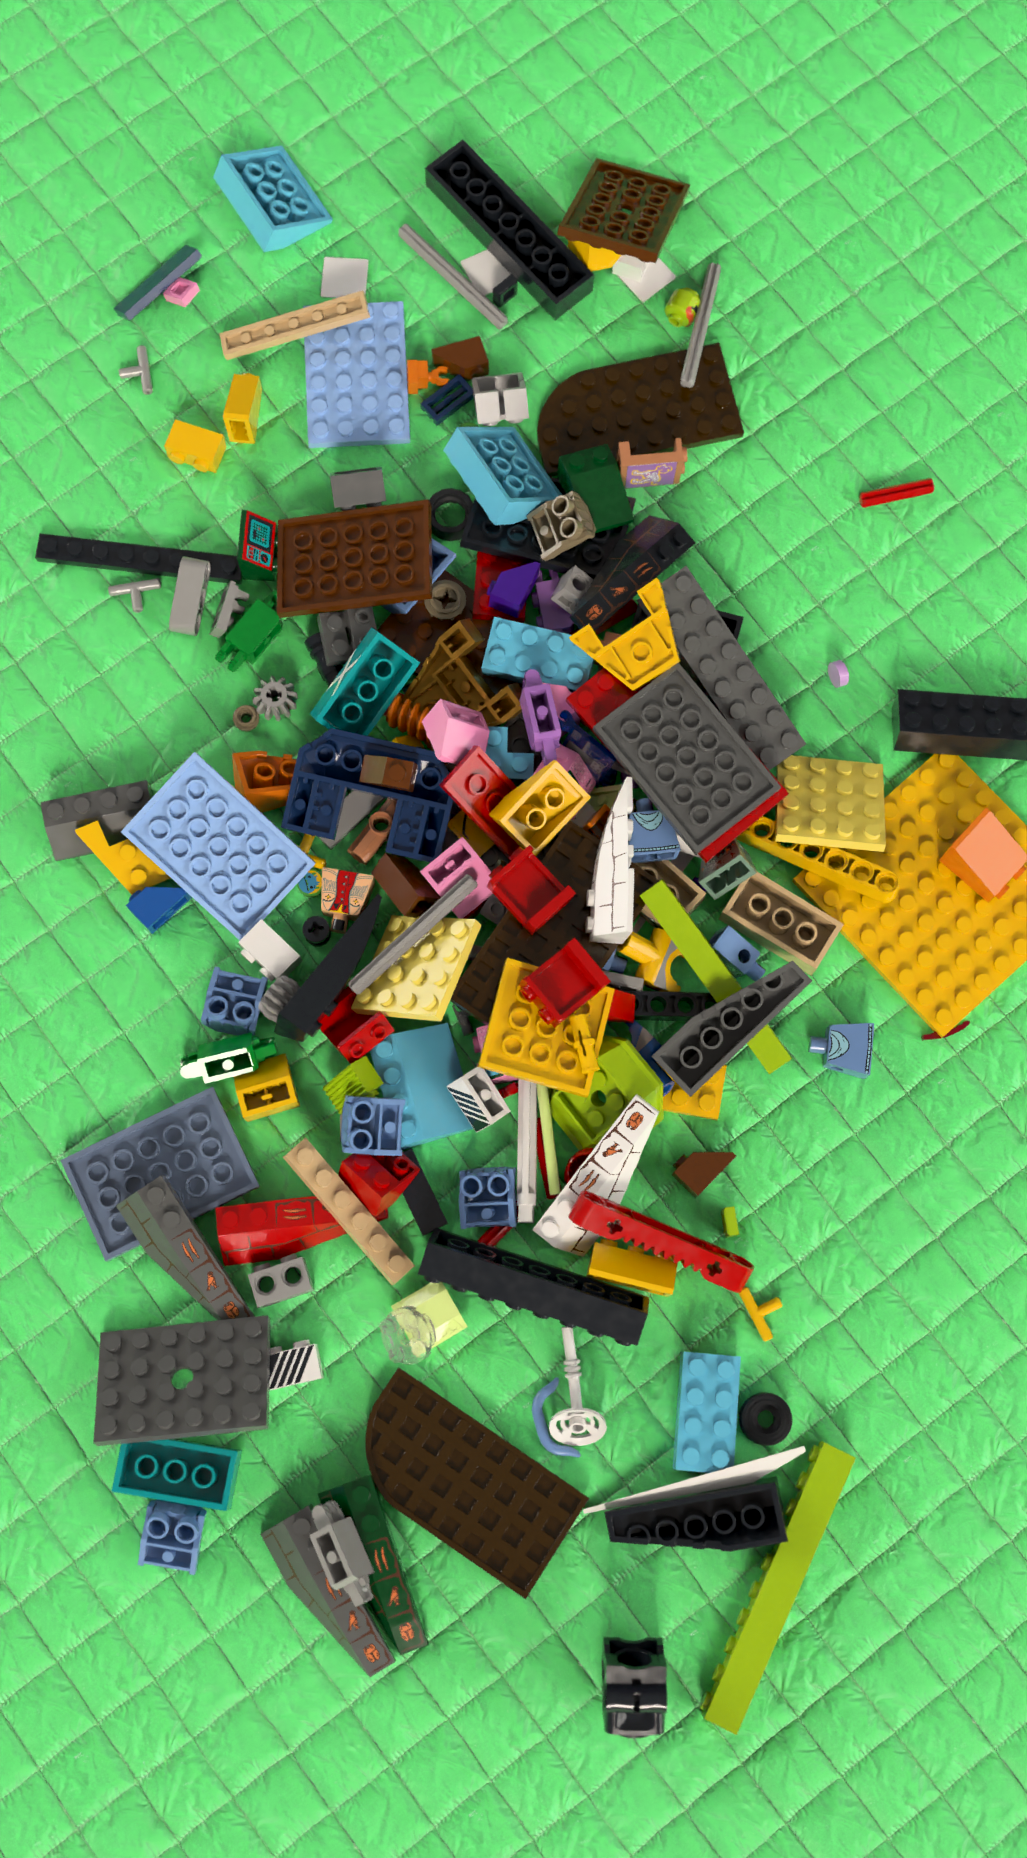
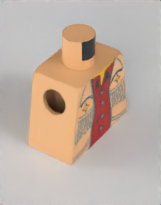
(344, 896)

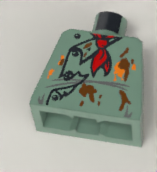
(726, 870)

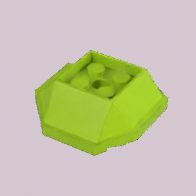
(620, 1078)

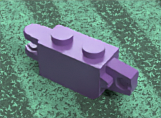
(550, 613)
(540, 716)

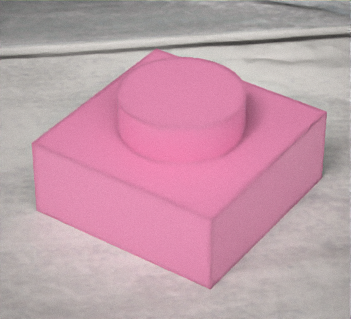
(181, 292)

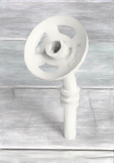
(576, 1414)

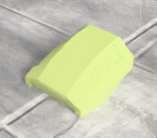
(439, 1307)

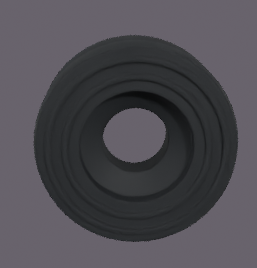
(749, 1419)

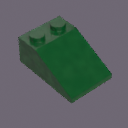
(598, 481)

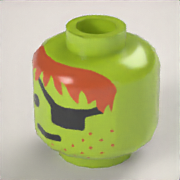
(682, 307)

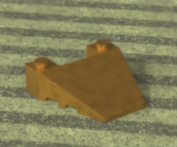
(452, 677)

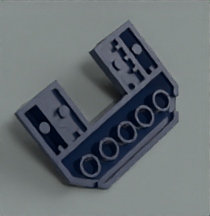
(335, 764)

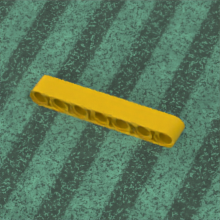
(820, 864)

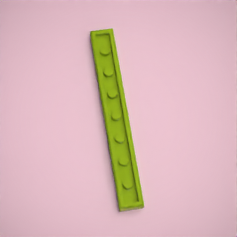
(708, 966)

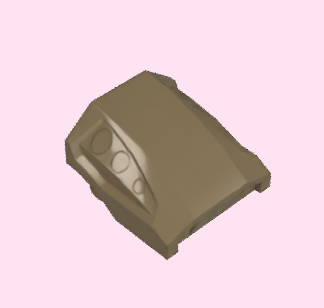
(561, 524)

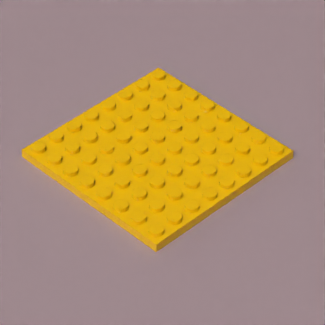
(938, 936)

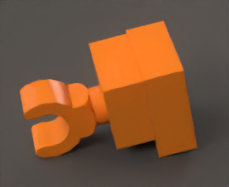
(419, 376)

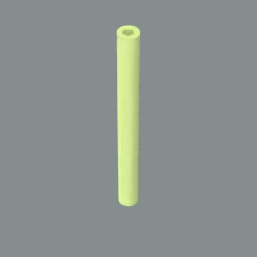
(548, 1139)

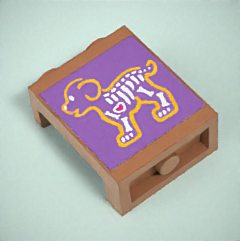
(651, 468)

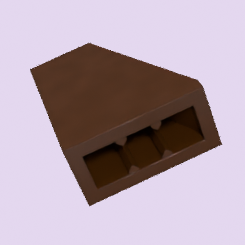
(405, 885)

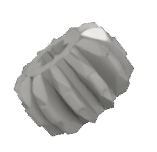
(265, 696)
(277, 997)

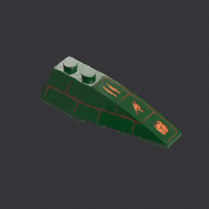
(389, 1585)

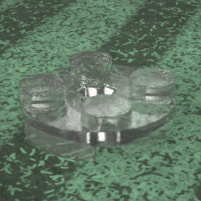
(394, 1340)

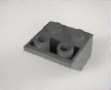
(358, 488)

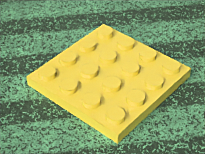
(831, 803)
(425, 975)

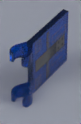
(595, 756)

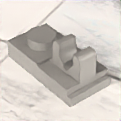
(226, 606)

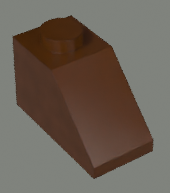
(463, 358)
(389, 772)
(700, 1169)

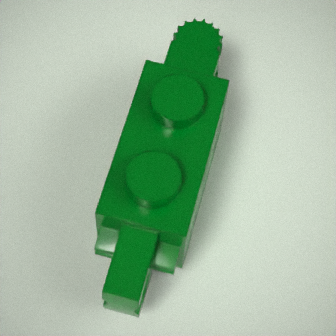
(251, 633)
(227, 1057)

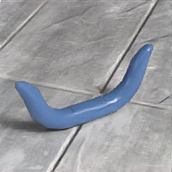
(541, 1426)

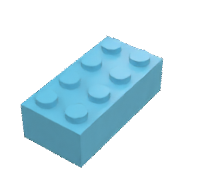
(521, 647)
(706, 1412)

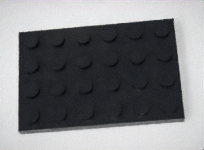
(520, 542)

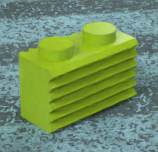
(355, 1080)

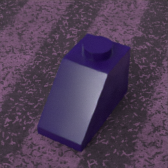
(513, 588)

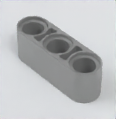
(189, 596)

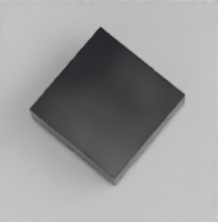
(505, 291)

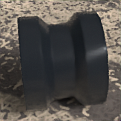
(318, 936)

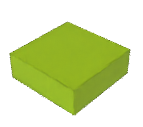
(729, 1222)

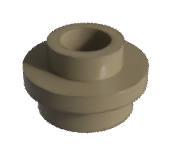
(246, 710)

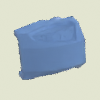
(229, 997)
(372, 1125)
(487, 1197)
(172, 1535)

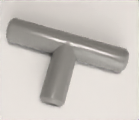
(142, 370)
(135, 590)

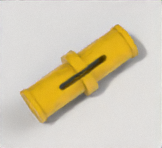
(584, 1043)

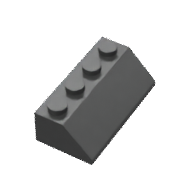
(110, 806)

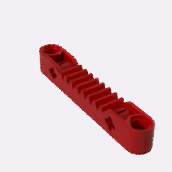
(714, 1262)

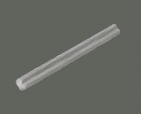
(453, 276)
(700, 325)
(413, 934)

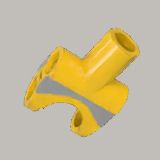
(654, 959)

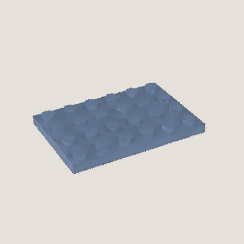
(185, 1143)

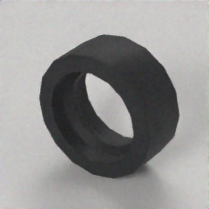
(449, 496)

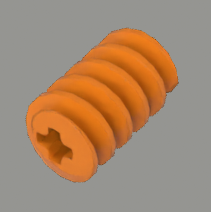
(407, 718)

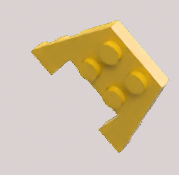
(641, 651)
(123, 859)

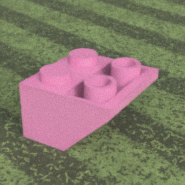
(455, 730)
(452, 867)

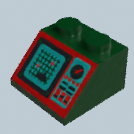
(257, 547)

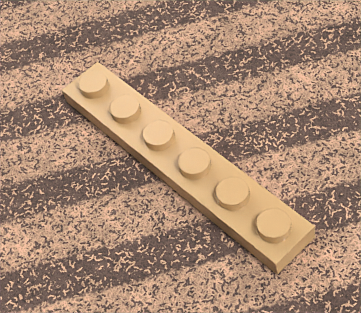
(294, 325)
(348, 1211)

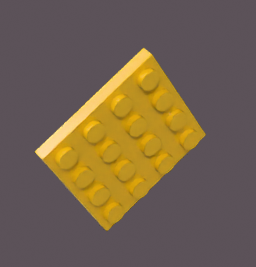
(530, 1049)

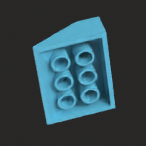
(271, 196)
(500, 472)
(418, 1069)

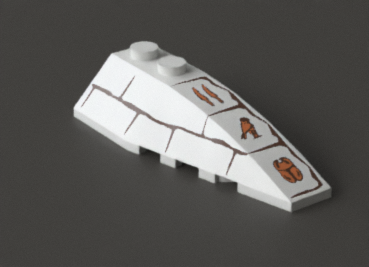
(612, 878)
(604, 1173)

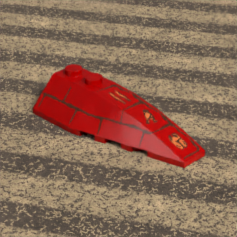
(275, 1229)

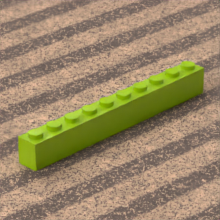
(777, 1588)

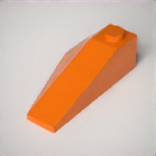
(263, 778)

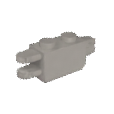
(341, 1552)

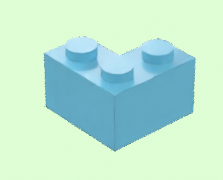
(515, 766)

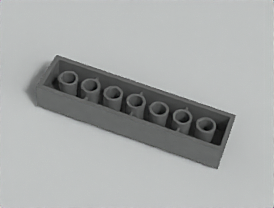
(725, 672)

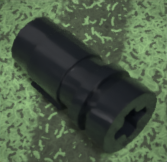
(315, 647)

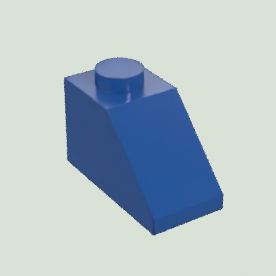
(157, 905)

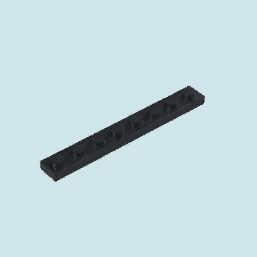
(131, 557)

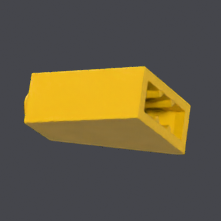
(243, 408)

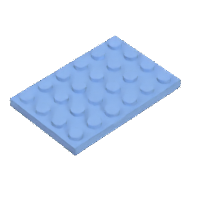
(359, 381)
(218, 846)

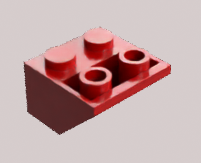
(377, 1178)

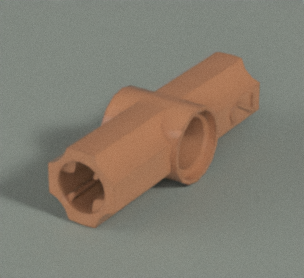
(371, 839)

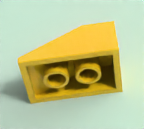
(540, 807)

